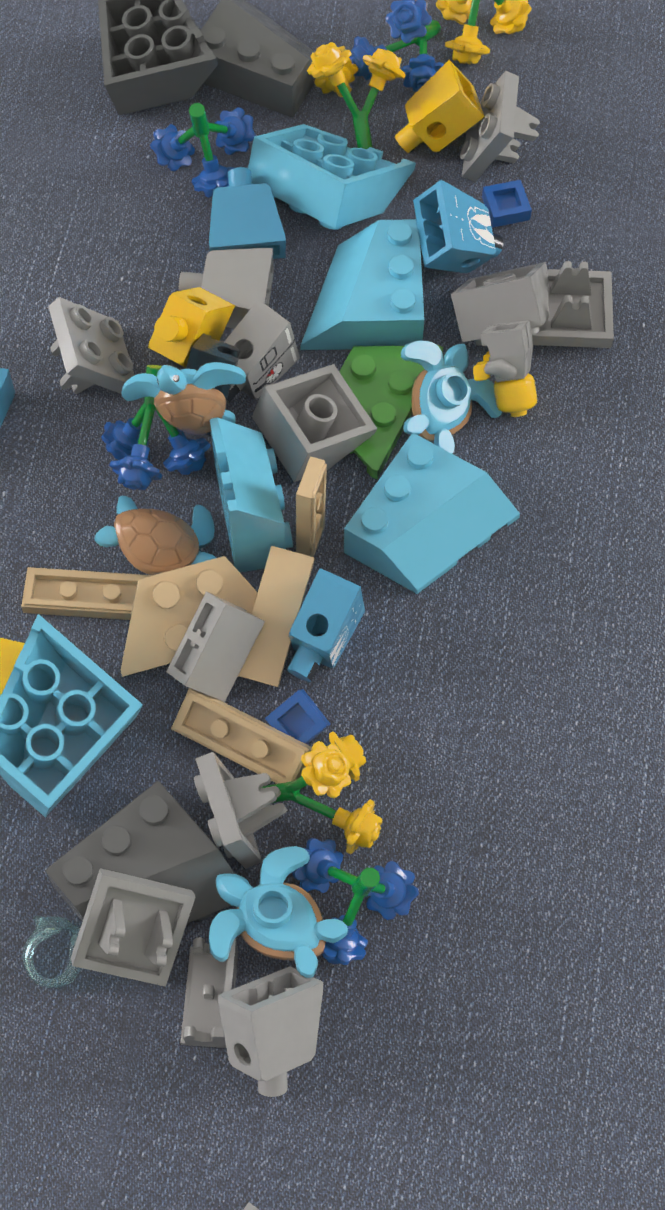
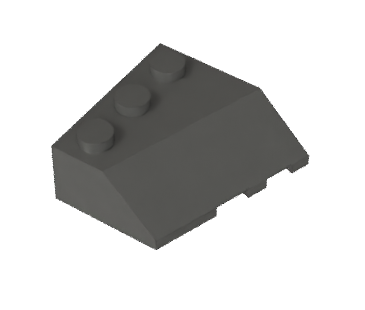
(151, 53)
(257, 58)
(148, 841)

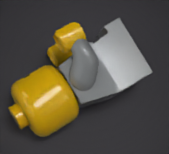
(510, 362)

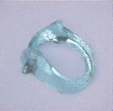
(44, 930)

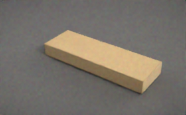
(311, 507)
(79, 593)
(278, 605)
(240, 737)

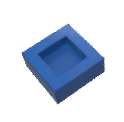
(506, 203)
(299, 718)

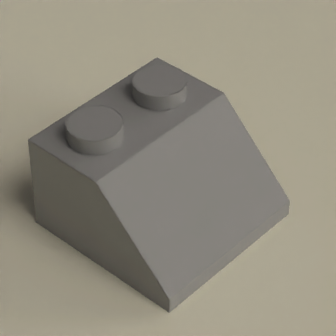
(502, 299)
(312, 418)

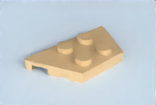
(167, 605)

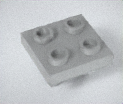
(495, 133)
(578, 308)
(89, 347)
(238, 807)
(132, 927)

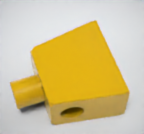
(440, 110)
(186, 320)

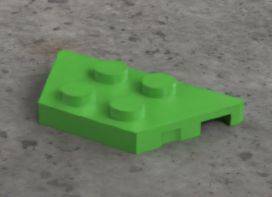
(384, 390)

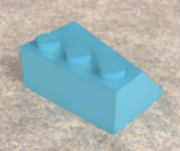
(324, 176)
(371, 291)
(248, 494)
(425, 515)
(57, 717)

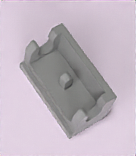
(215, 647)
(204, 983)

